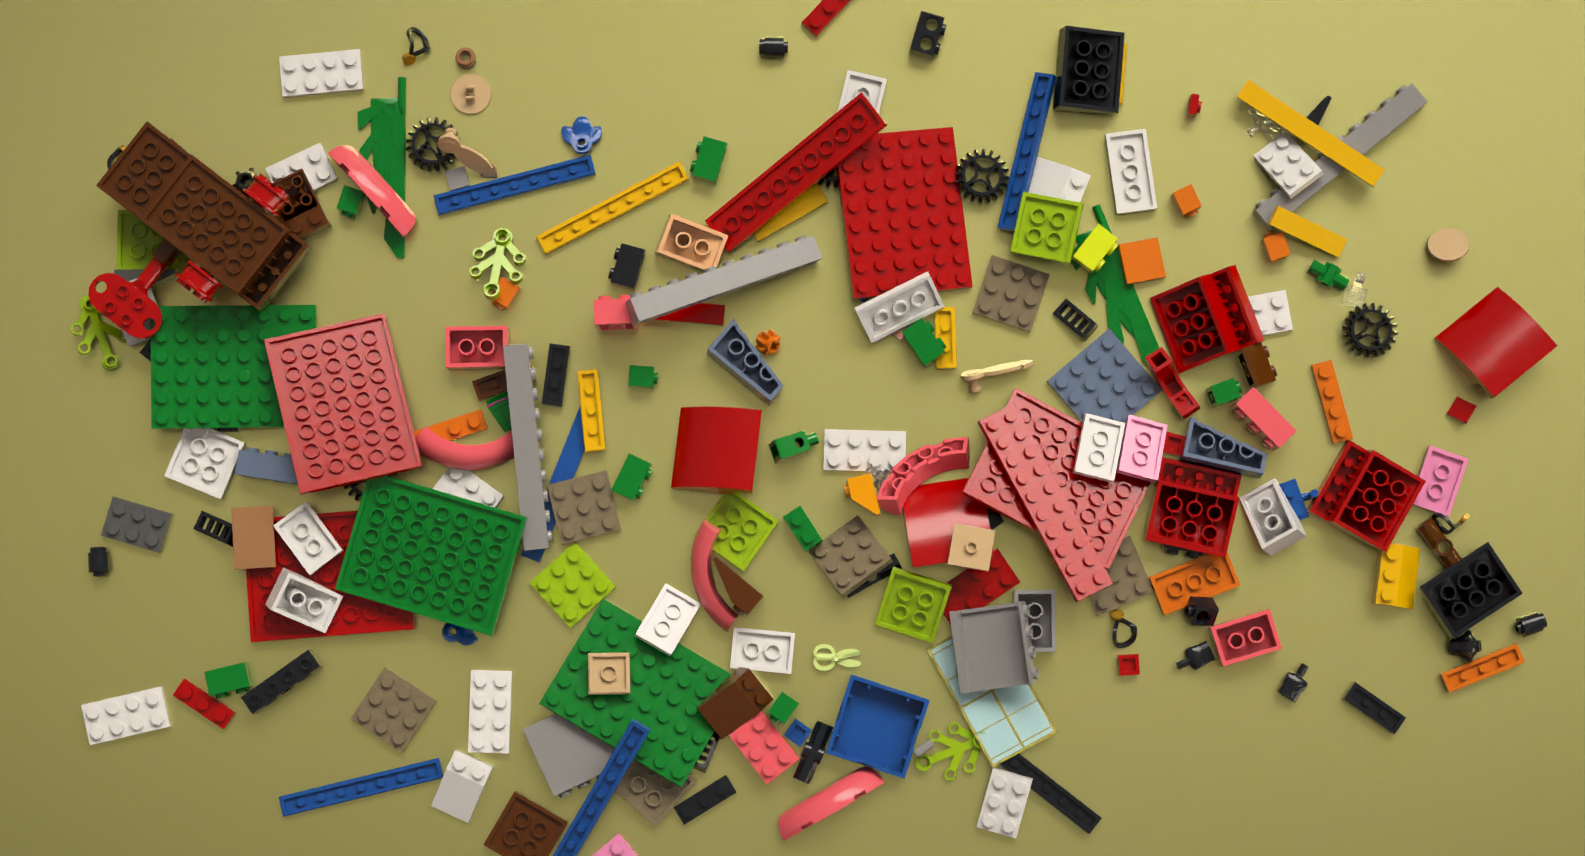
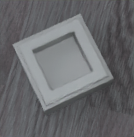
(457, 178)
(923, 747)

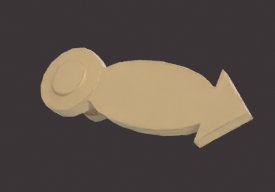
(467, 156)
(973, 375)

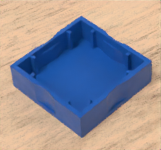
(877, 726)

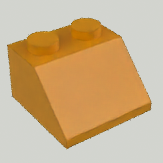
(862, 493)

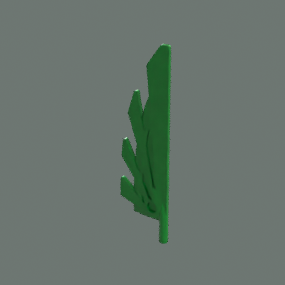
(388, 151)
(1121, 299)

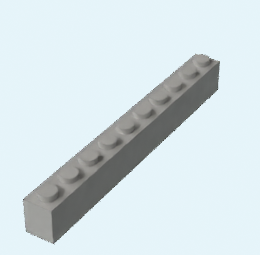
(1361, 139)
(722, 280)
(526, 445)

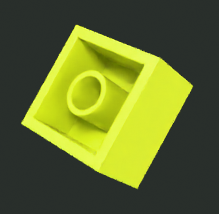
(1094, 248)

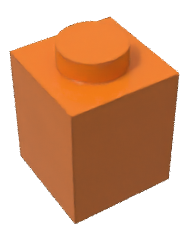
(1186, 201)
(1275, 246)
(508, 293)

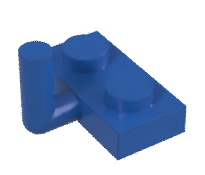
(1297, 499)

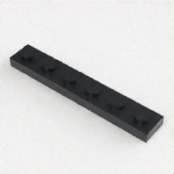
(1053, 793)

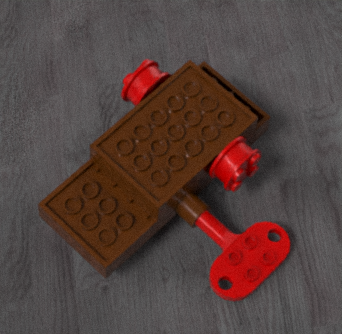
(196, 217)

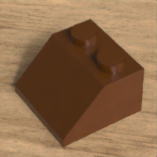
(1256, 365)

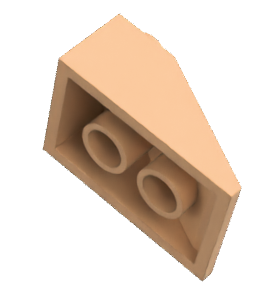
(690, 243)

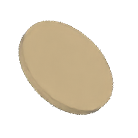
(470, 94)
(1448, 244)

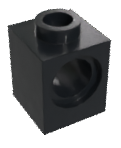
(1201, 611)

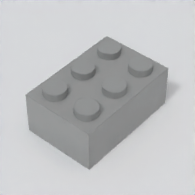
(1042, 617)

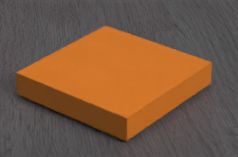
(1141, 261)

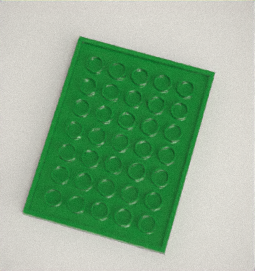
(215, 365)
(431, 553)
(661, 694)

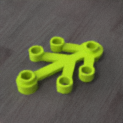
(497, 260)
(97, 328)
(957, 749)

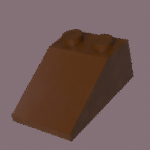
(740, 592)
(734, 702)

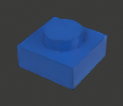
(797, 732)

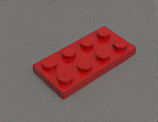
(978, 587)

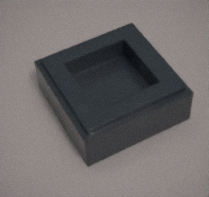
(994, 518)

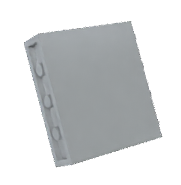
(993, 647)
(566, 753)

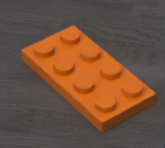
(1196, 578)

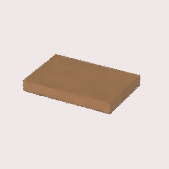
(253, 537)

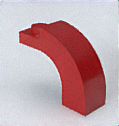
(1168, 380)

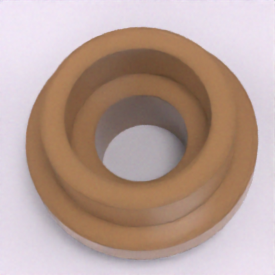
(465, 51)

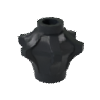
(242, 178)
(1465, 646)

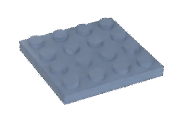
(1104, 381)

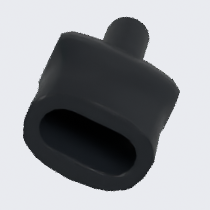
(1197, 656)
(1294, 684)

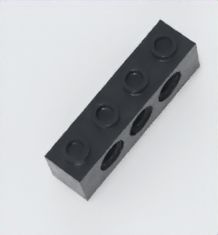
(282, 681)

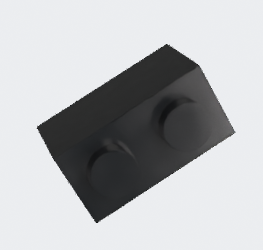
(627, 266)

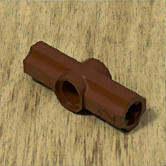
(1433, 537)

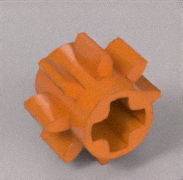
(768, 342)

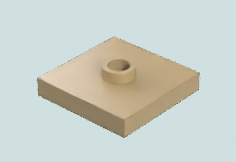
(971, 547)
(608, 673)

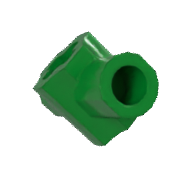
(1329, 275)

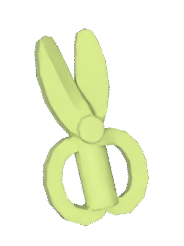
(840, 657)

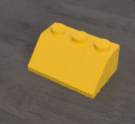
(1396, 576)

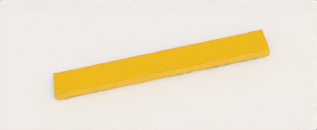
(1310, 133)
(612, 208)

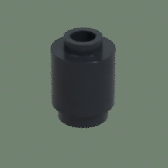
(773, 47)
(98, 561)
(1530, 624)

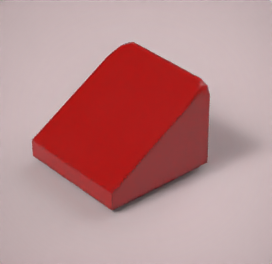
(1461, 410)

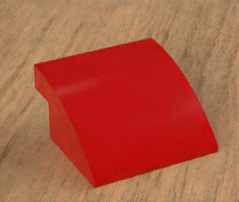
(1207, 318)
(1495, 342)
(716, 449)
(1366, 495)
(1193, 507)
(931, 518)

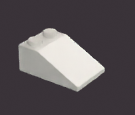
(1058, 180)
(1272, 517)
(303, 600)
(462, 785)

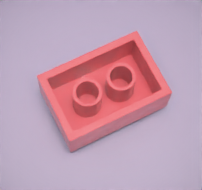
(612, 314)
(476, 347)
(1263, 419)
(1244, 638)
(764, 747)

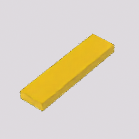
(805, 204)
(1307, 231)
(591, 410)

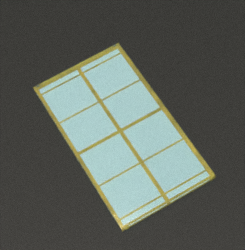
(1000, 718)

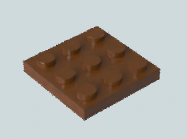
(525, 829)

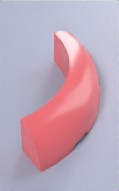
(374, 187)
(464, 456)
(919, 467)
(703, 577)
(828, 801)

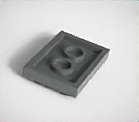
(136, 524)

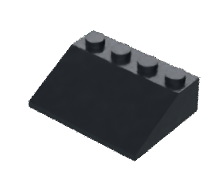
(1088, 70)
(1470, 591)

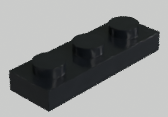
(555, 375)
(1374, 708)
(705, 799)

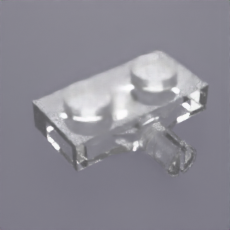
(1264, 124)

